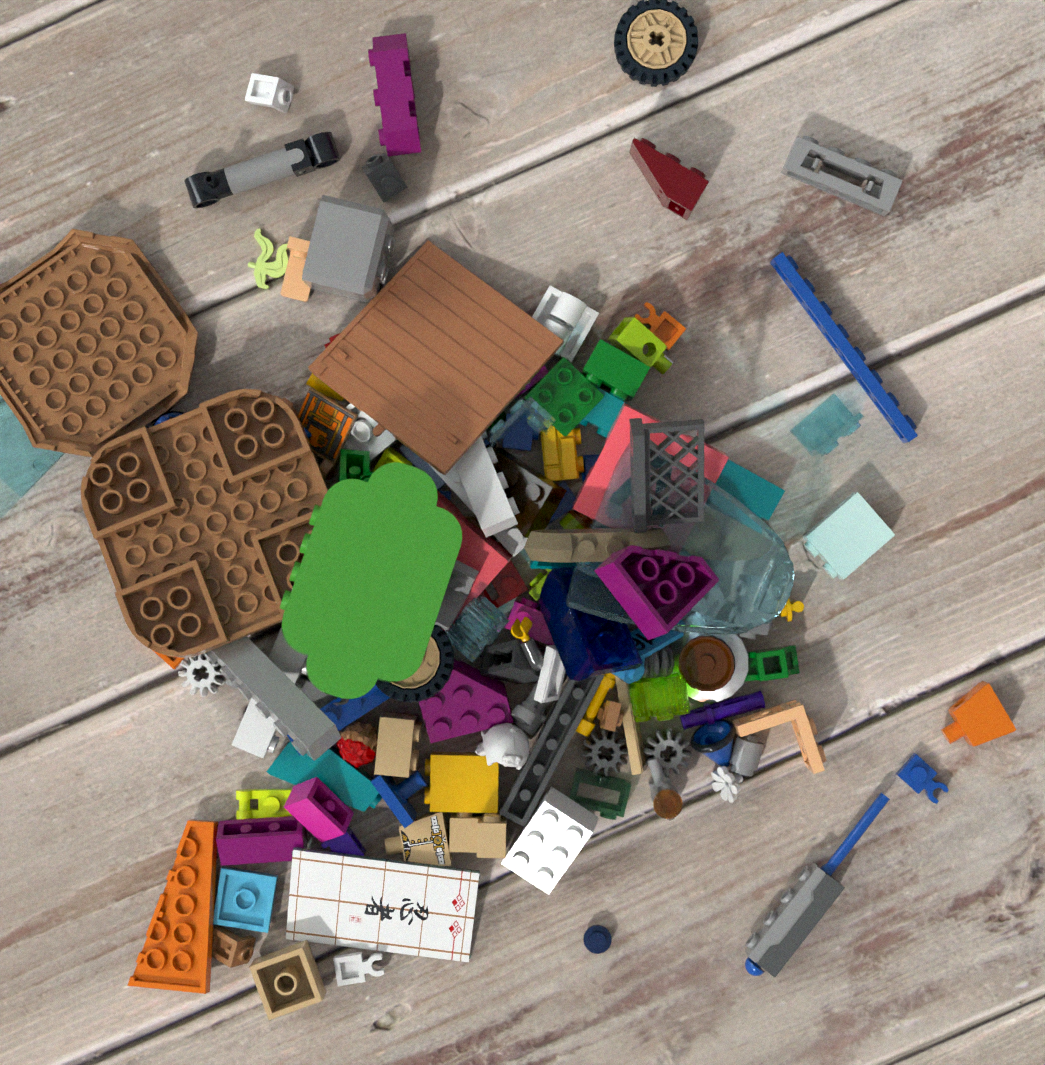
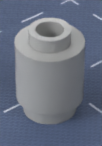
(746, 754)

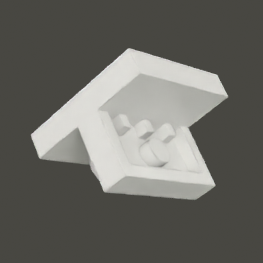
(362, 435)

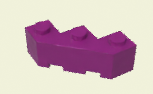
(395, 95)

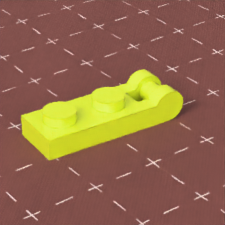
(270, 803)

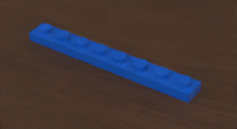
(837, 338)

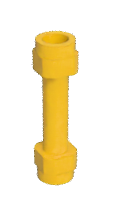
(586, 725)

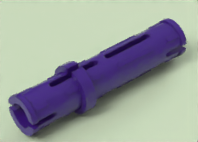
(721, 710)

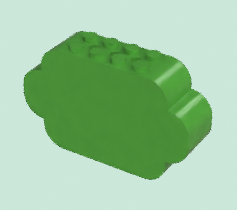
(370, 580)

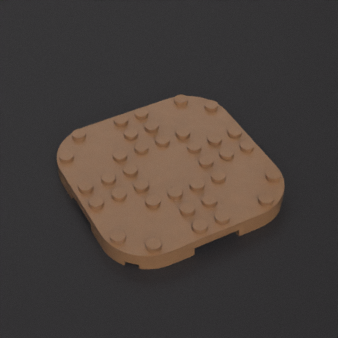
(204, 520)

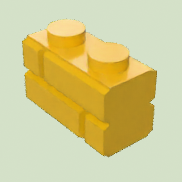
(561, 456)

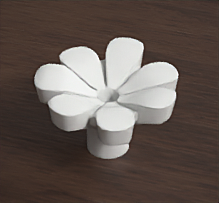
(727, 783)

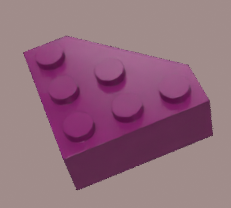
(656, 585)
(465, 705)

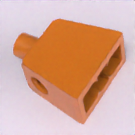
(978, 717)

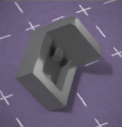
(383, 176)

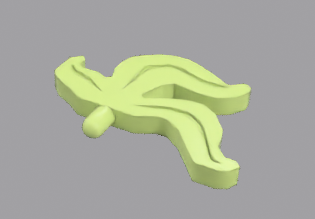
(273, 269)

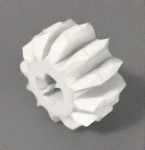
(193, 676)

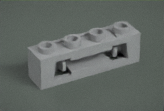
(857, 169)

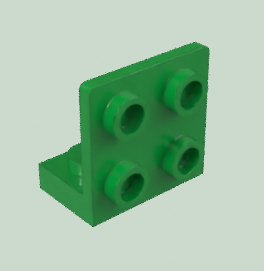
(565, 396)

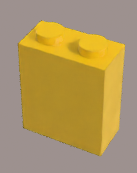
(461, 783)

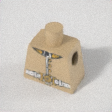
(423, 840)

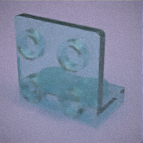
(536, 418)
(825, 425)

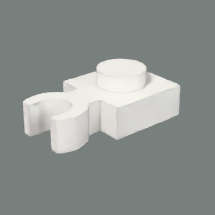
(353, 969)

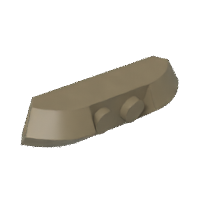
(589, 544)

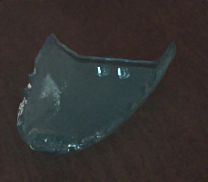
(732, 540)

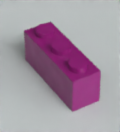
(259, 840)

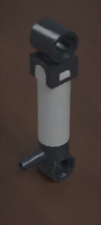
(295, 159)

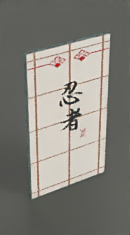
(381, 904)

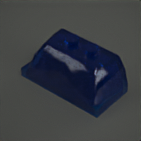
(584, 642)

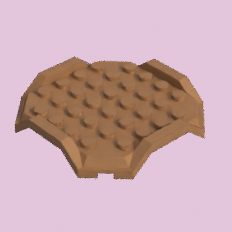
(92, 344)

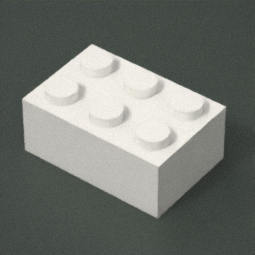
(550, 840)

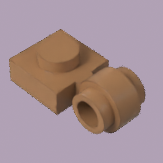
(610, 715)

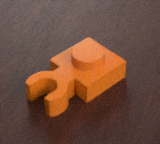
(663, 327)

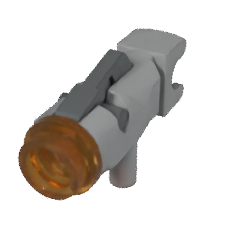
(664, 795)

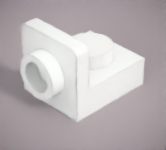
(269, 92)

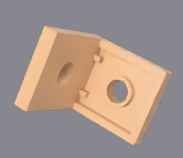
(802, 725)

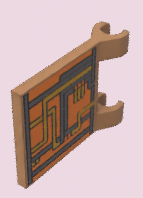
(329, 426)

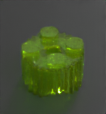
(659, 698)

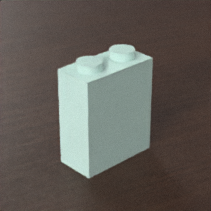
(847, 536)

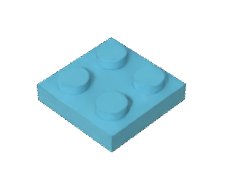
(245, 899)

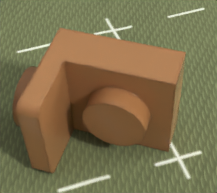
(230, 948)

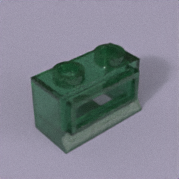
(606, 809)

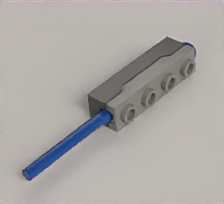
(803, 905)

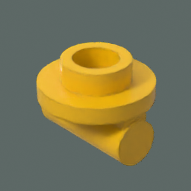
(794, 605)

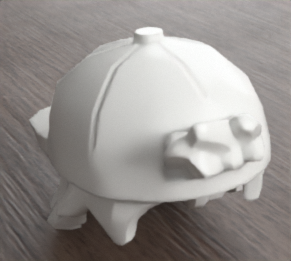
(505, 745)

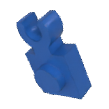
(919, 776)

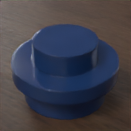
(597, 939)

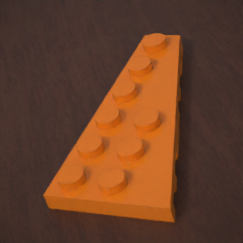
(181, 929)

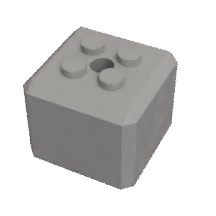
(349, 249)

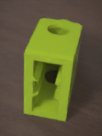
(632, 336)

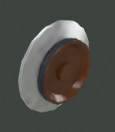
(711, 664)

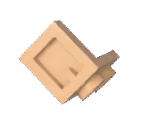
(293, 285)

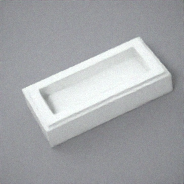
(550, 677)

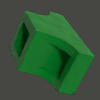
(772, 663)

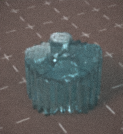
(476, 627)

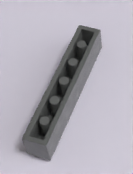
(548, 749)

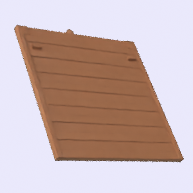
(435, 357)

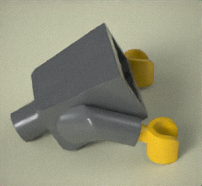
(516, 659)

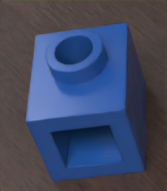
(520, 436)

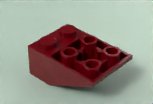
(671, 182)

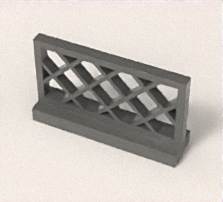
(641, 468)

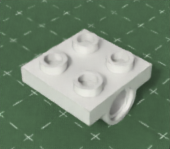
(567, 319)

